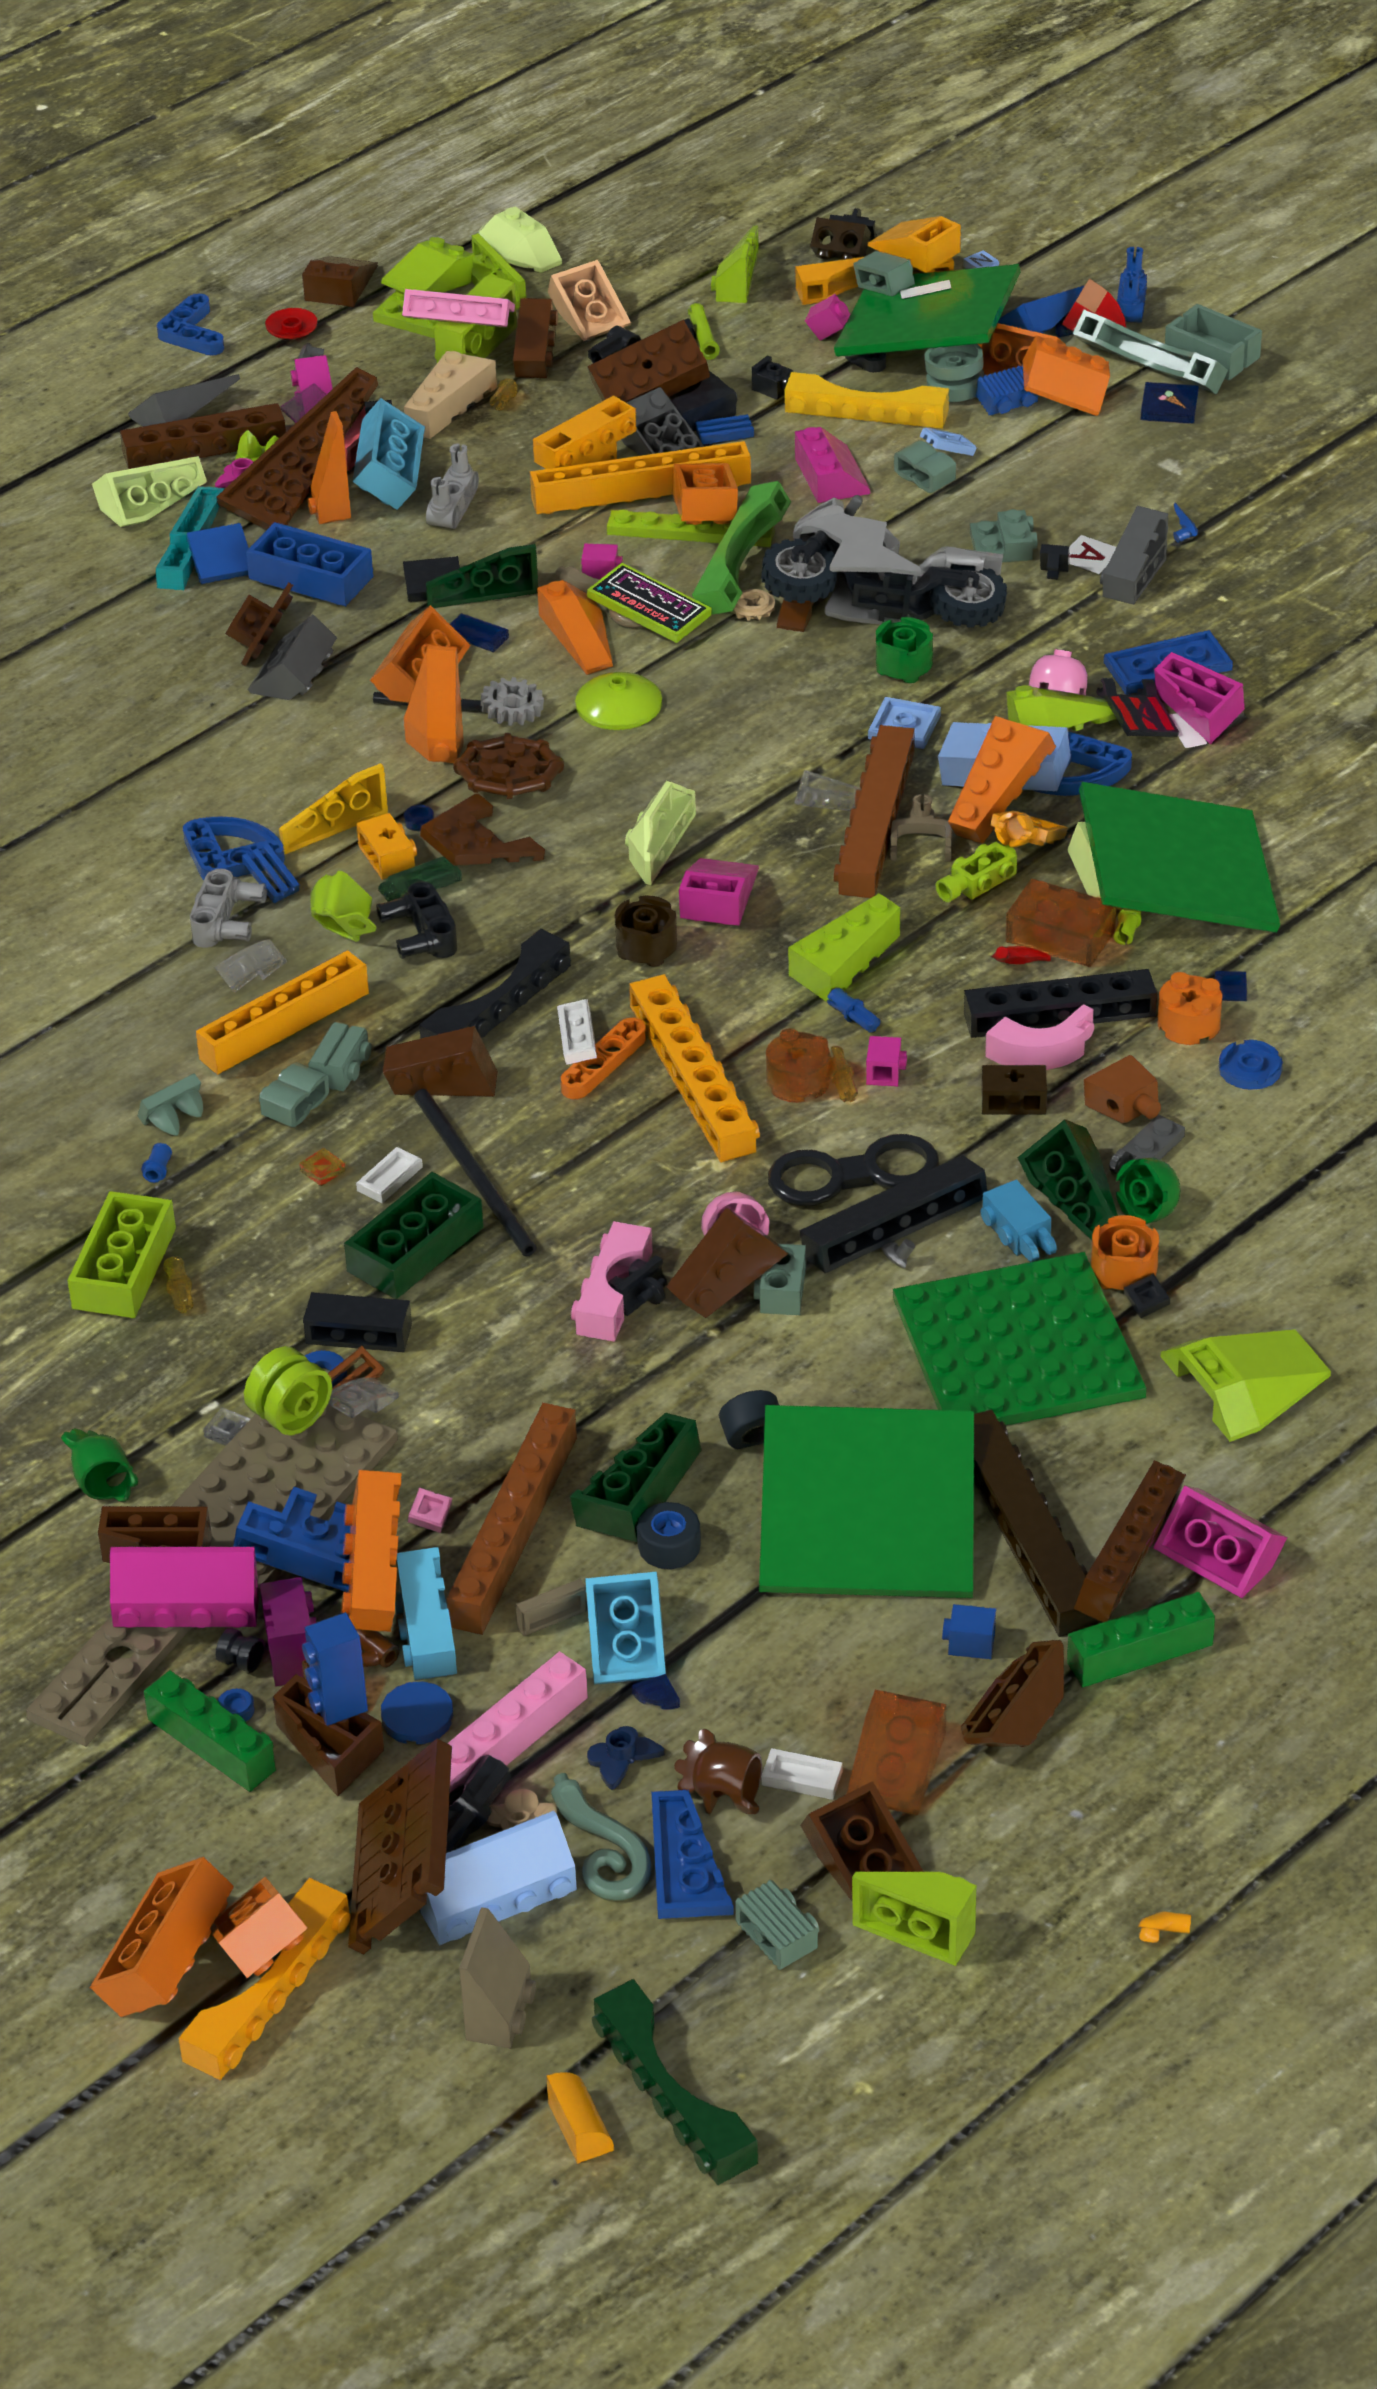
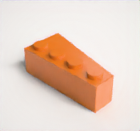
(1000, 771)
(372, 1551)

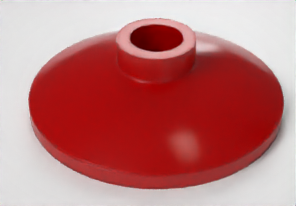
(291, 323)

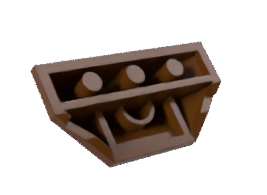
(1019, 1699)

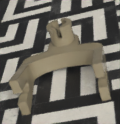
(921, 821)

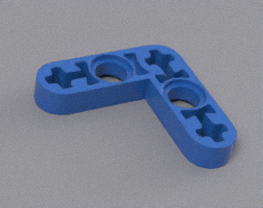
(181, 330)

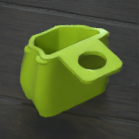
(342, 906)

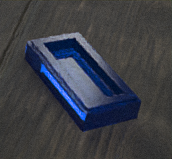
(480, 632)

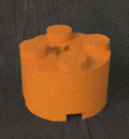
(1190, 1008)
(1124, 1252)

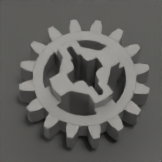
(511, 700)

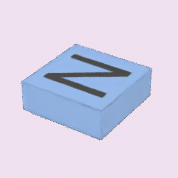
(980, 260)

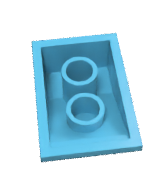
(625, 1627)

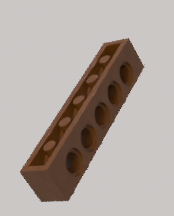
(200, 435)
(1129, 1542)

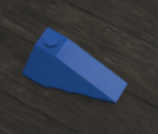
(1042, 313)

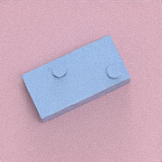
(966, 740)

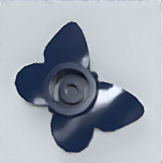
(620, 1750)

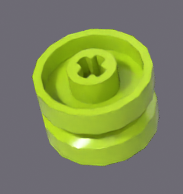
(288, 1390)

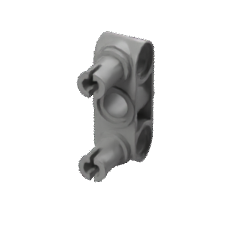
(454, 492)
(214, 906)

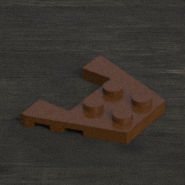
(467, 842)

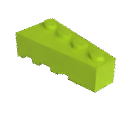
(844, 946)

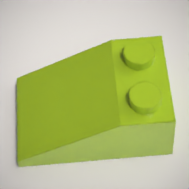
(432, 268)
(917, 1910)

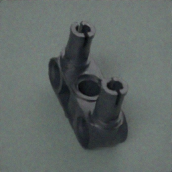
(431, 918)

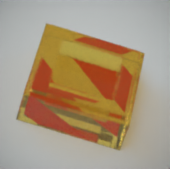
(322, 1167)

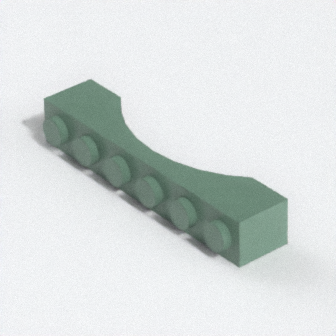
(1166, 359)

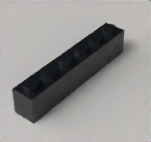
(893, 1213)

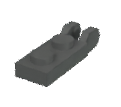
(1151, 1142)

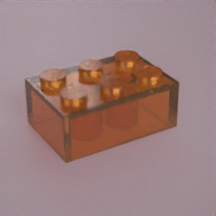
(1060, 922)

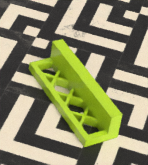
(490, 262)

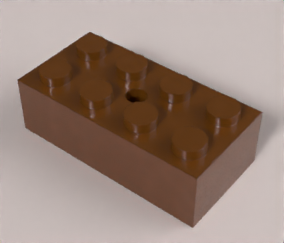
(661, 360)

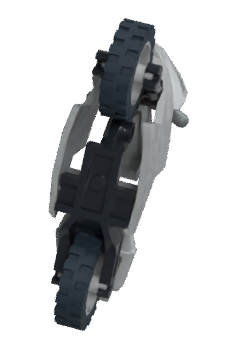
(871, 577)

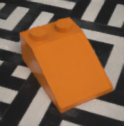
(257, 1928)

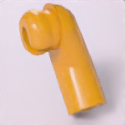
(1163, 1921)

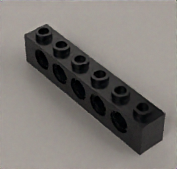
(1051, 1002)

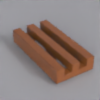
(369, 1362)

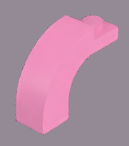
(1053, 1046)

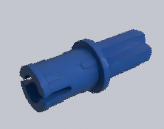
(853, 1010)

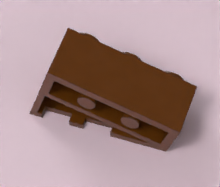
(535, 338)
(442, 1064)
(724, 1263)

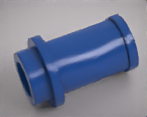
(155, 1167)

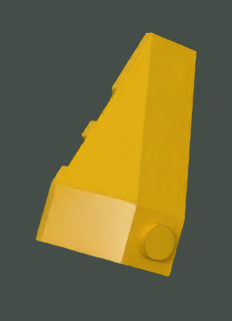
(340, 809)

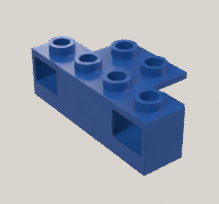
(296, 1539)

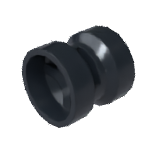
(240, 1650)

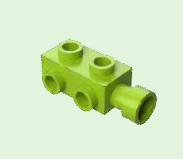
(978, 872)

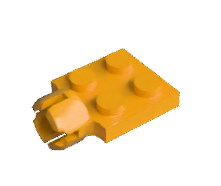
(1019, 828)

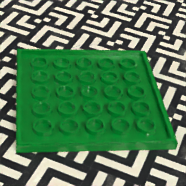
(932, 320)
(1178, 857)
(867, 1501)

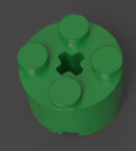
(904, 649)

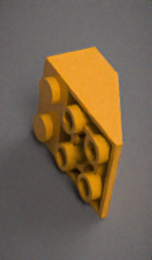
(922, 241)

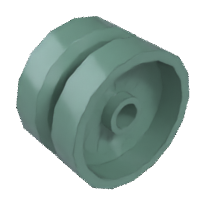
(955, 369)

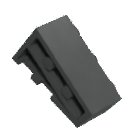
(1136, 556)

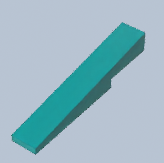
(177, 562)

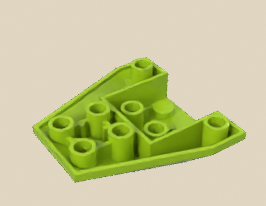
(1249, 1376)

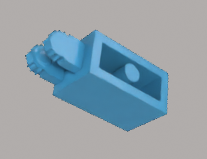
(1018, 1220)

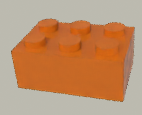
(705, 492)

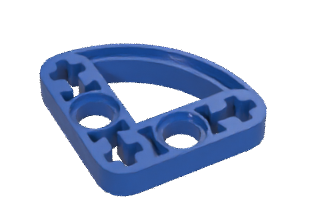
(1111, 761)
(227, 826)

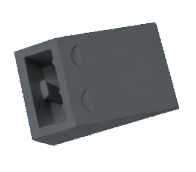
(659, 426)

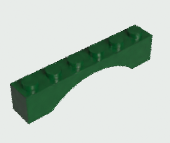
(714, 2135)

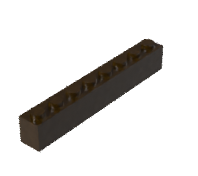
(1028, 1525)

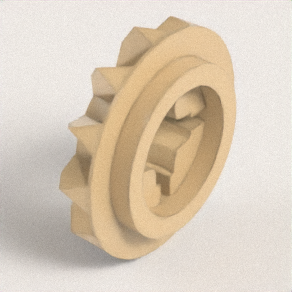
(754, 605)

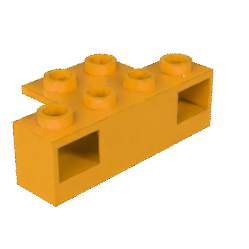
(587, 436)

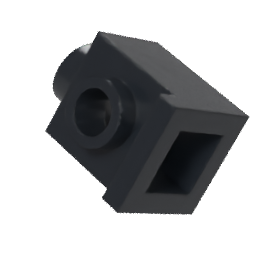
(770, 378)

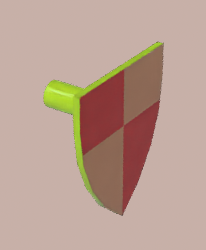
(1097, 301)

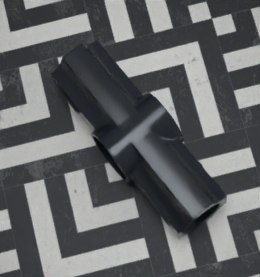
(471, 1800)

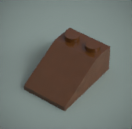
(336, 280)
(858, 1836)

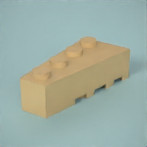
(450, 389)

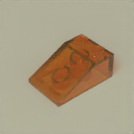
(899, 1748)

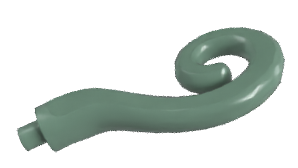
(578, 1812)

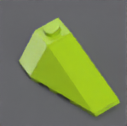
(737, 269)
(1056, 708)

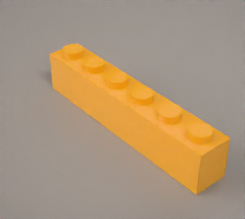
(282, 1012)

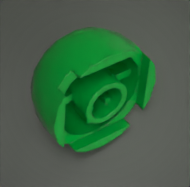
(1148, 1189)

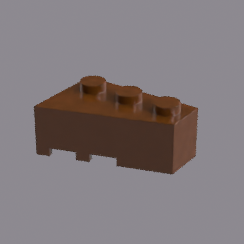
(153, 1527)
(335, 1750)

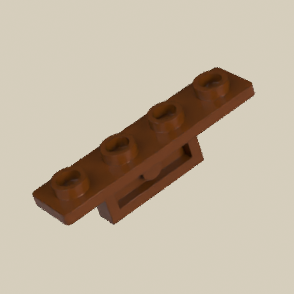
(254, 621)

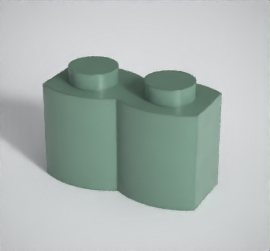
(925, 466)
(294, 1094)

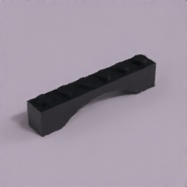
(540, 962)

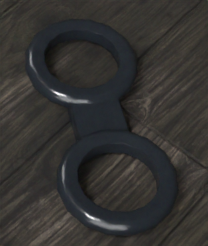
(848, 1171)

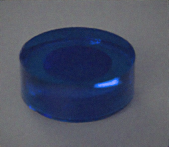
(417, 816)

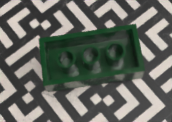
(413, 1235)

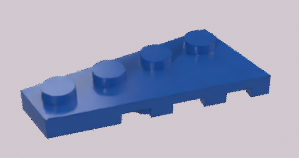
(684, 1861)

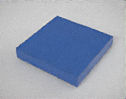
(219, 552)

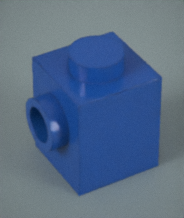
(970, 1631)

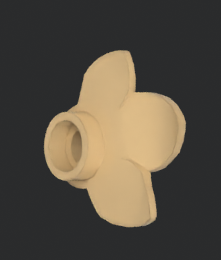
(518, 1808)

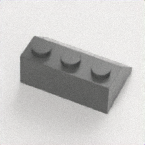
(295, 661)

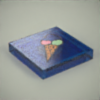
(1169, 402)

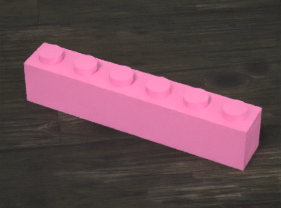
(520, 1717)

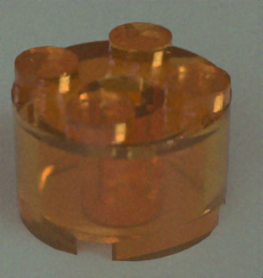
(797, 1065)

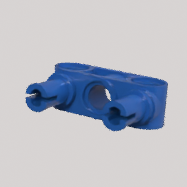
(1133, 287)

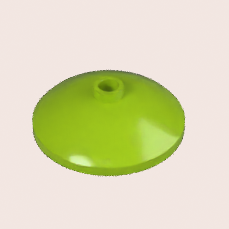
(618, 701)

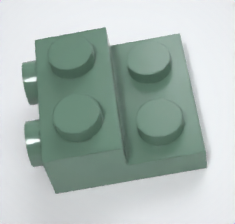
(1008, 536)

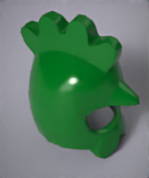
(95, 1460)

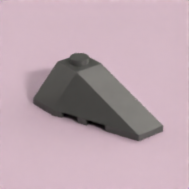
(179, 402)

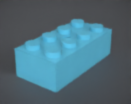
(388, 454)

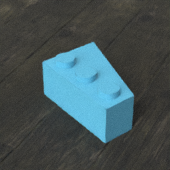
(425, 1615)

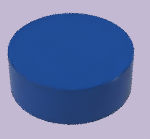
(238, 1702)

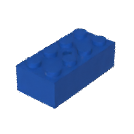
(310, 562)

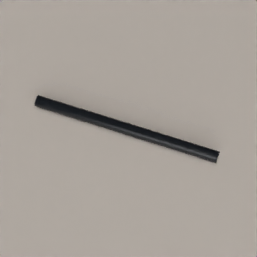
(475, 1173)

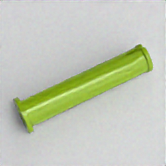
(708, 346)

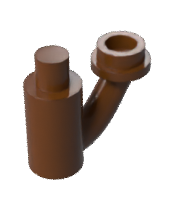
(377, 1649)

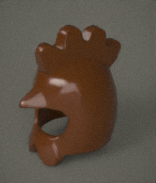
(720, 1770)

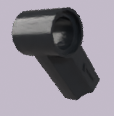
(616, 340)

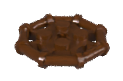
(508, 765)

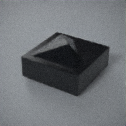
(1147, 1295)

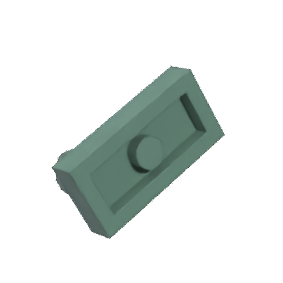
(162, 1105)

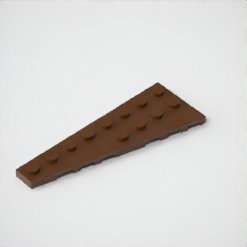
(284, 473)

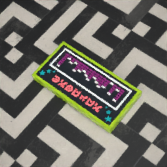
(649, 602)

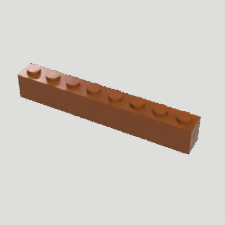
(874, 811)
(511, 1518)

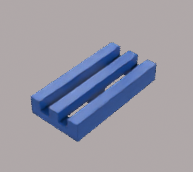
(724, 429)
(268, 852)

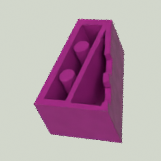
(285, 1617)

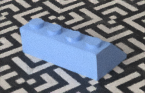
(502, 1873)

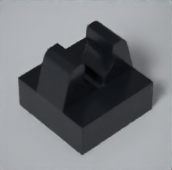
(1054, 559)

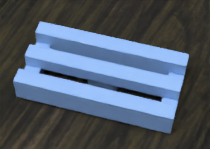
(948, 441)

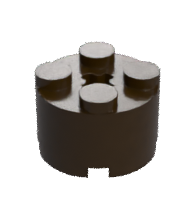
(645, 930)

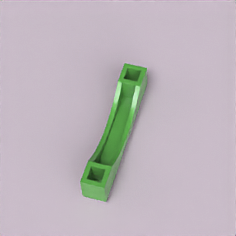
(758, 513)

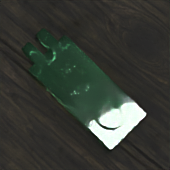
(437, 872)

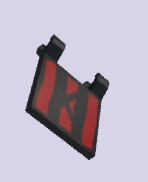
(1139, 713)

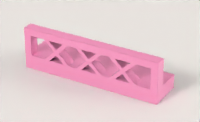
(457, 308)

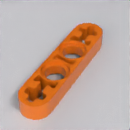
(626, 1035)

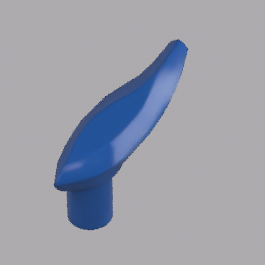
(1188, 527)

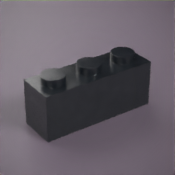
(357, 1322)

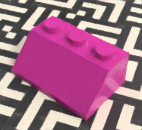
(828, 465)
(1219, 1541)

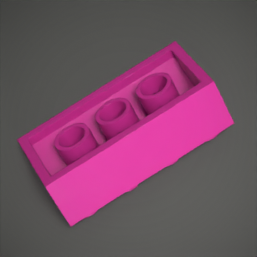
(183, 1587)

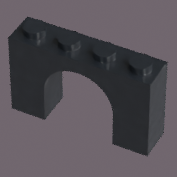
(707, 401)

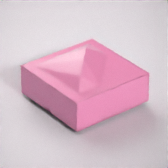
(430, 1510)

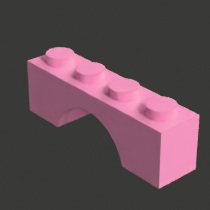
(601, 1308)

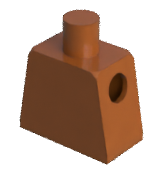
(1123, 1091)

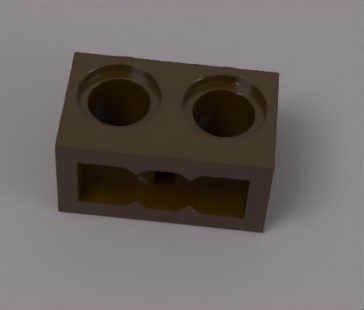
(842, 234)

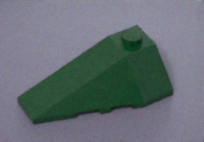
(497, 576)
(1071, 1175)

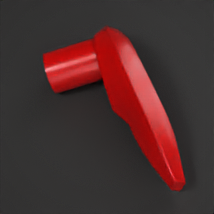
(1019, 955)

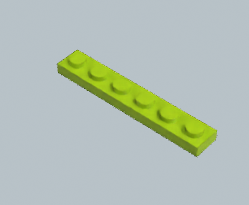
(671, 528)

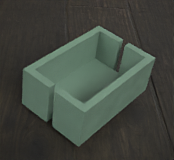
(1216, 337)

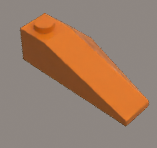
(330, 481)
(576, 624)
(434, 710)

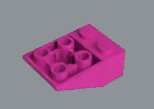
(716, 891)

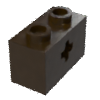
(1014, 1090)

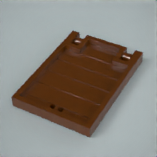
(400, 1846)

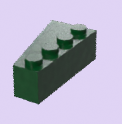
(638, 1478)

